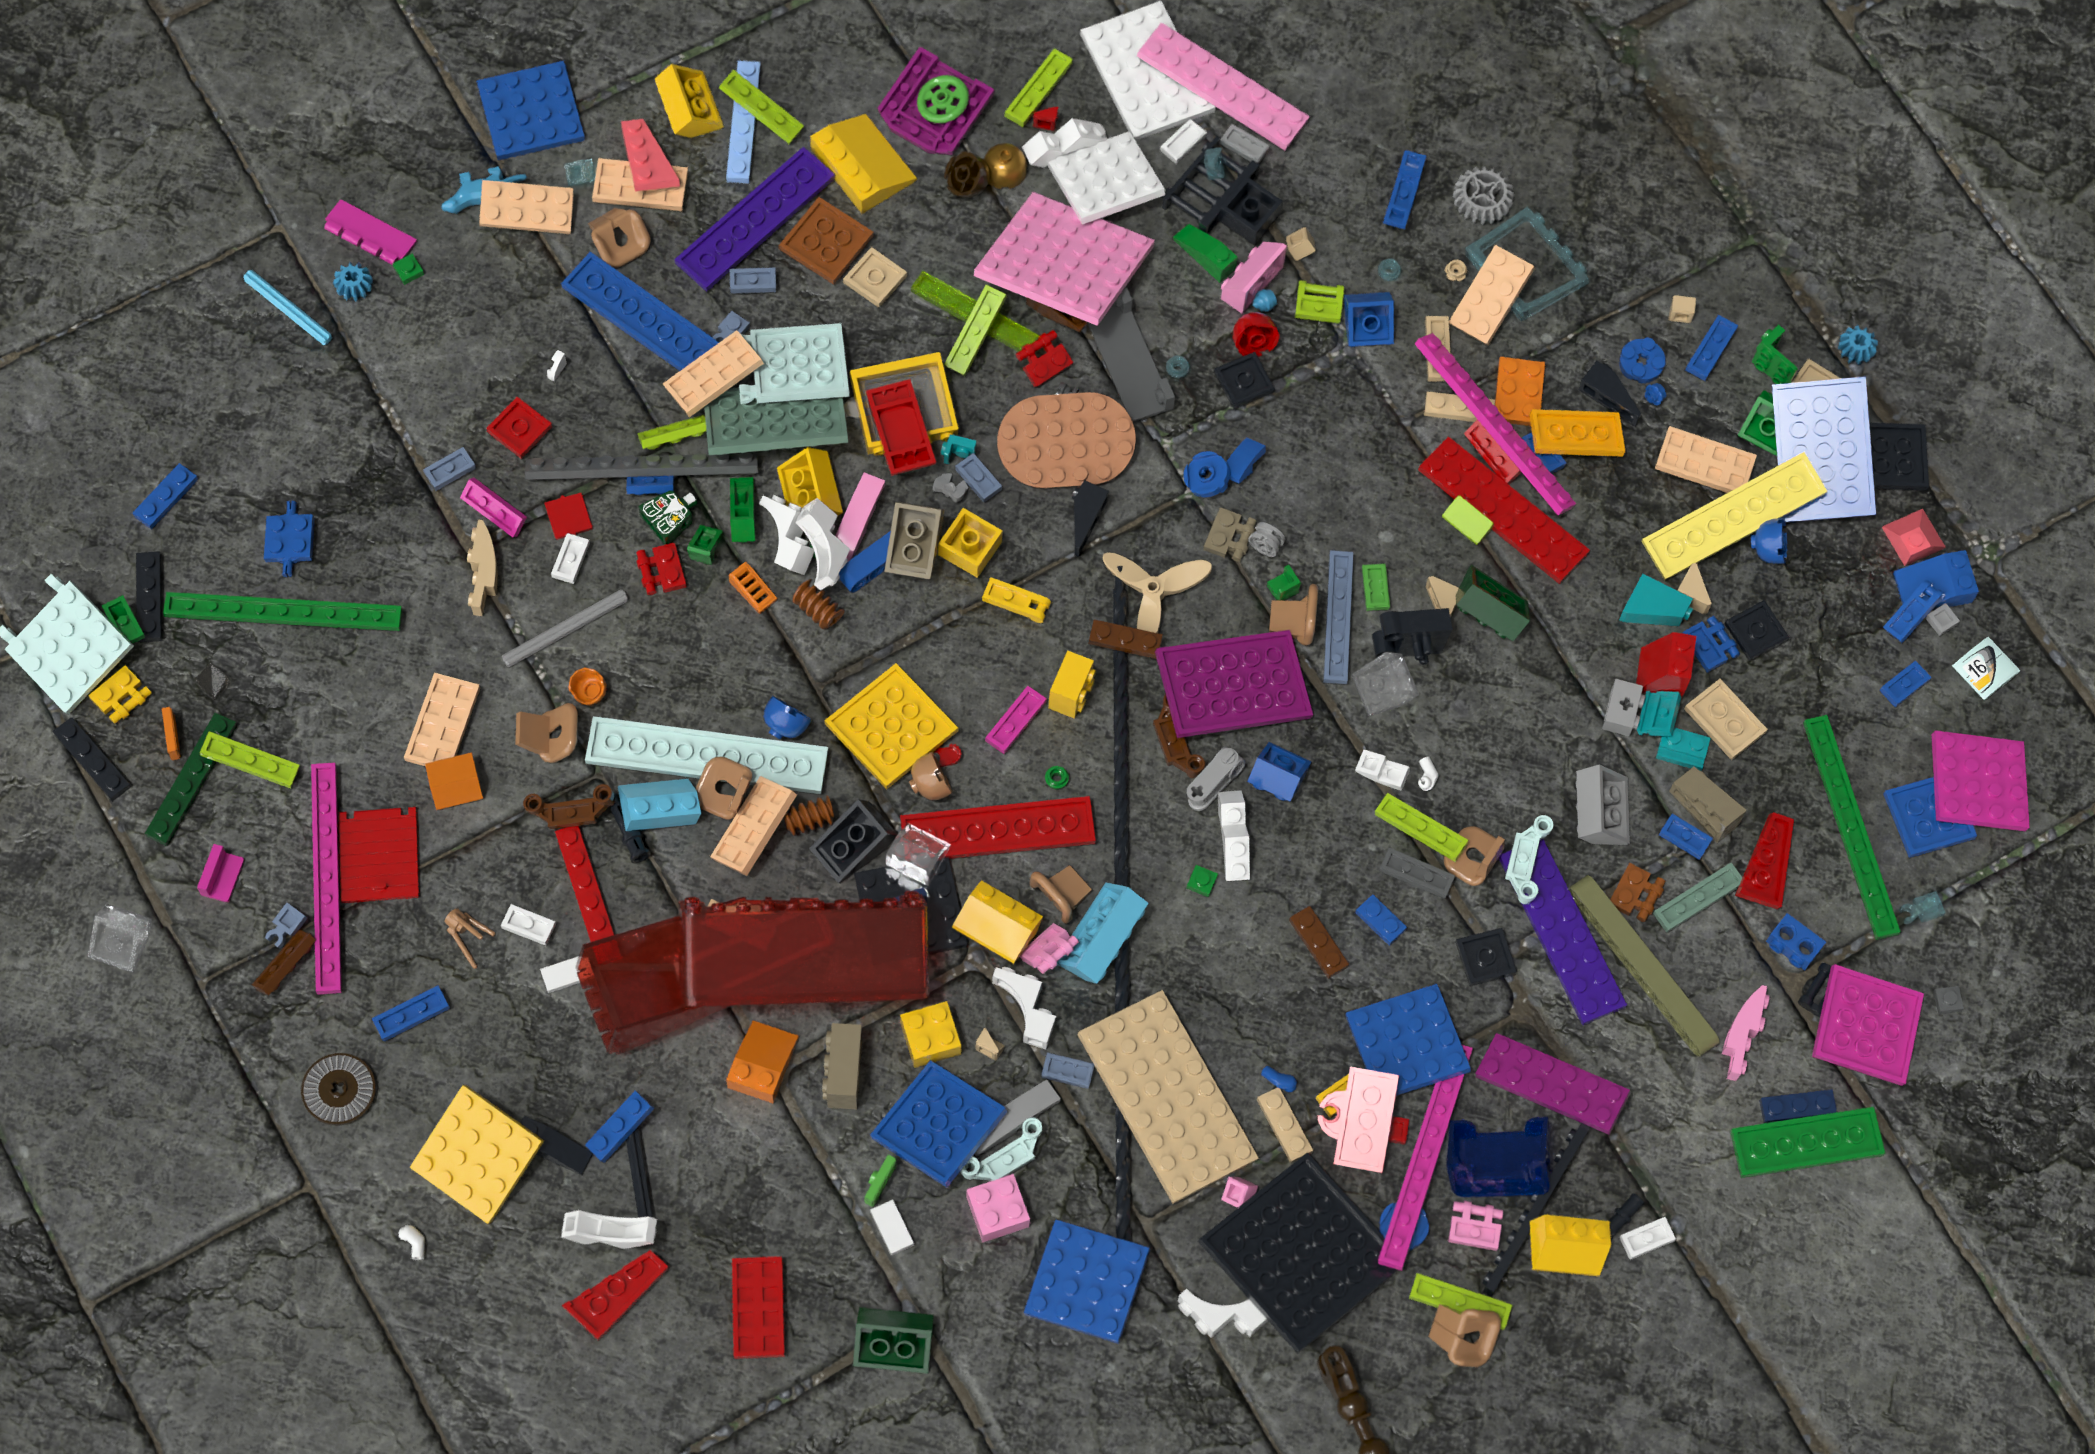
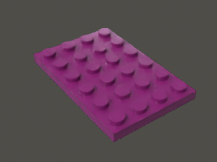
(1233, 683)

